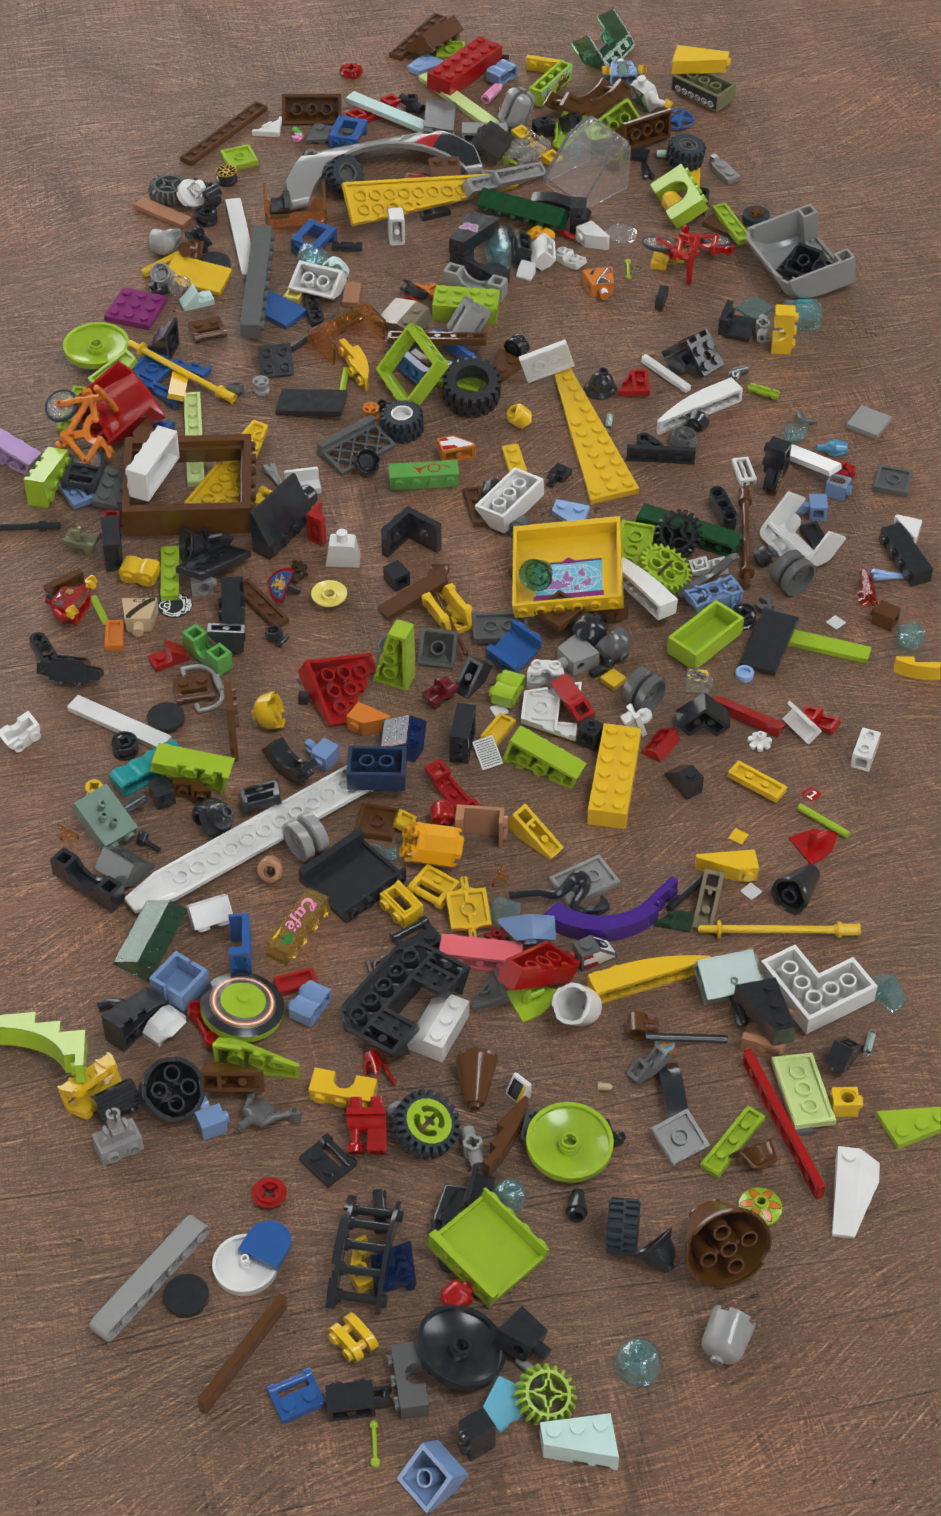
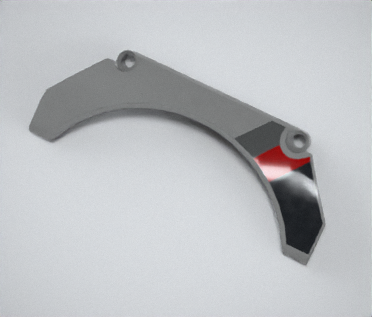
(309, 167)

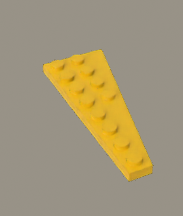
(224, 479)

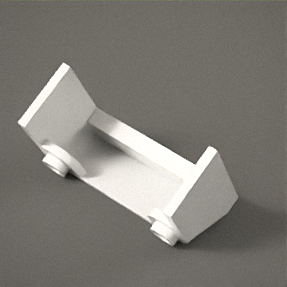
(781, 533)

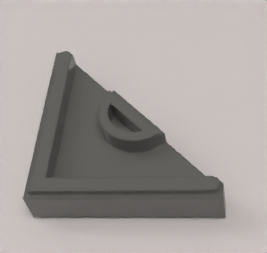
(491, 994)

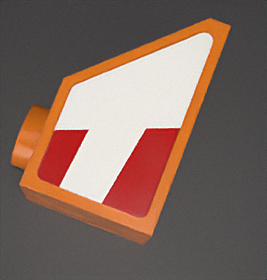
(455, 448)

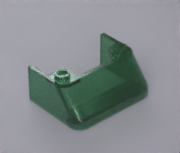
(615, 37)

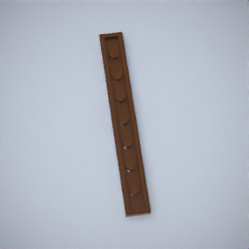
(223, 133)

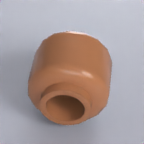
(268, 875)

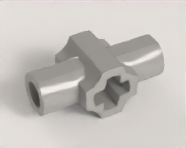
(762, 328)
(472, 1146)

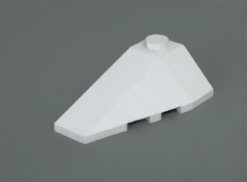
(853, 1189)

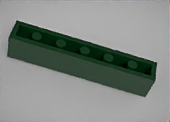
(523, 209)
(714, 537)

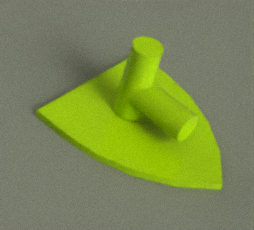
(531, 1002)

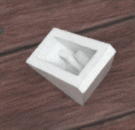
(911, 525)

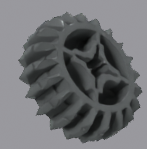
(164, 189)

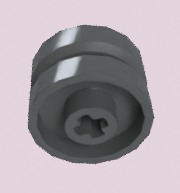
(793, 572)
(644, 689)

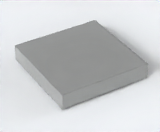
(869, 422)
(680, 1137)

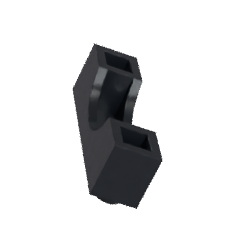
(478, 270)
(71, 870)

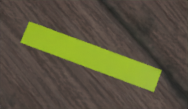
(99, 609)

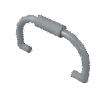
(217, 681)

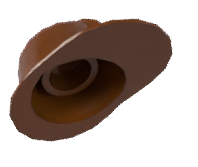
(757, 1155)

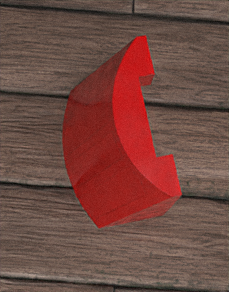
(132, 399)

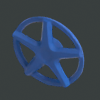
(678, 119)

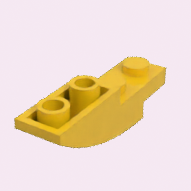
(357, 363)

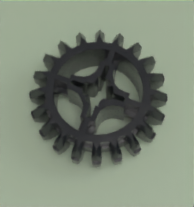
(683, 527)

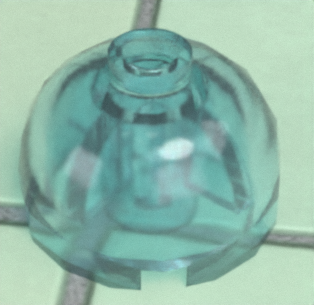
(312, 255)
(638, 1361)

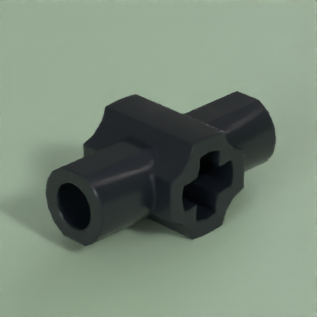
(412, 103)

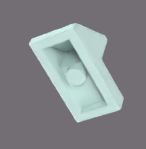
(194, 300)

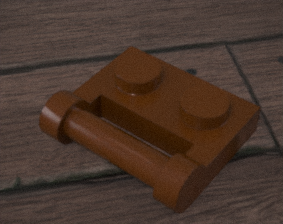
(207, 328)
(193, 688)

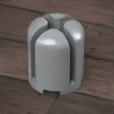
(516, 107)
(468, 317)

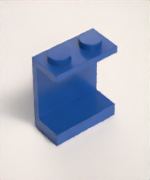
(515, 648)

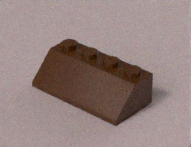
(436, 37)
(310, 108)
(647, 129)

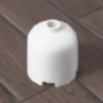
(576, 1005)

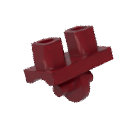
(441, 690)

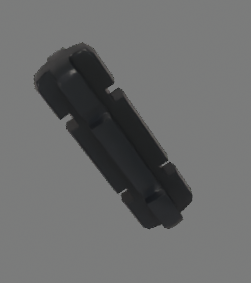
(347, 246)

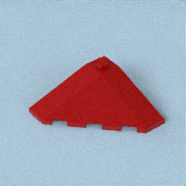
(336, 684)

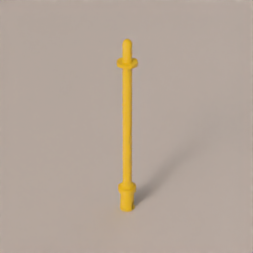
(220, 391)
(837, 929)

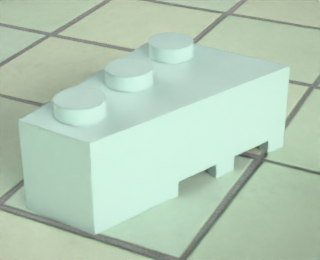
(580, 1439)

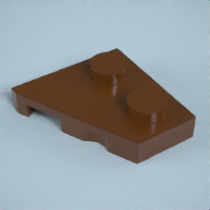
(507, 364)

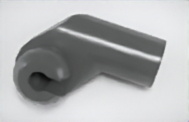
(737, 371)

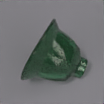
(536, 574)

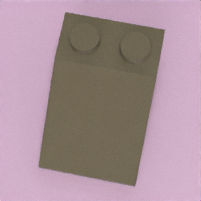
(403, 311)

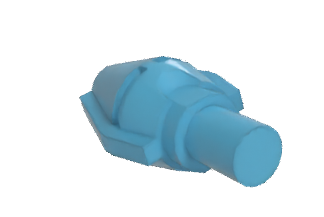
(834, 448)

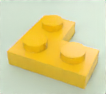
(660, 260)

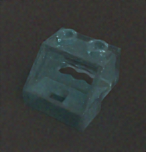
(809, 313)

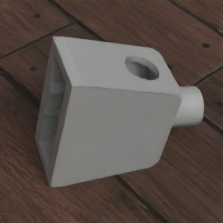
(577, 655)

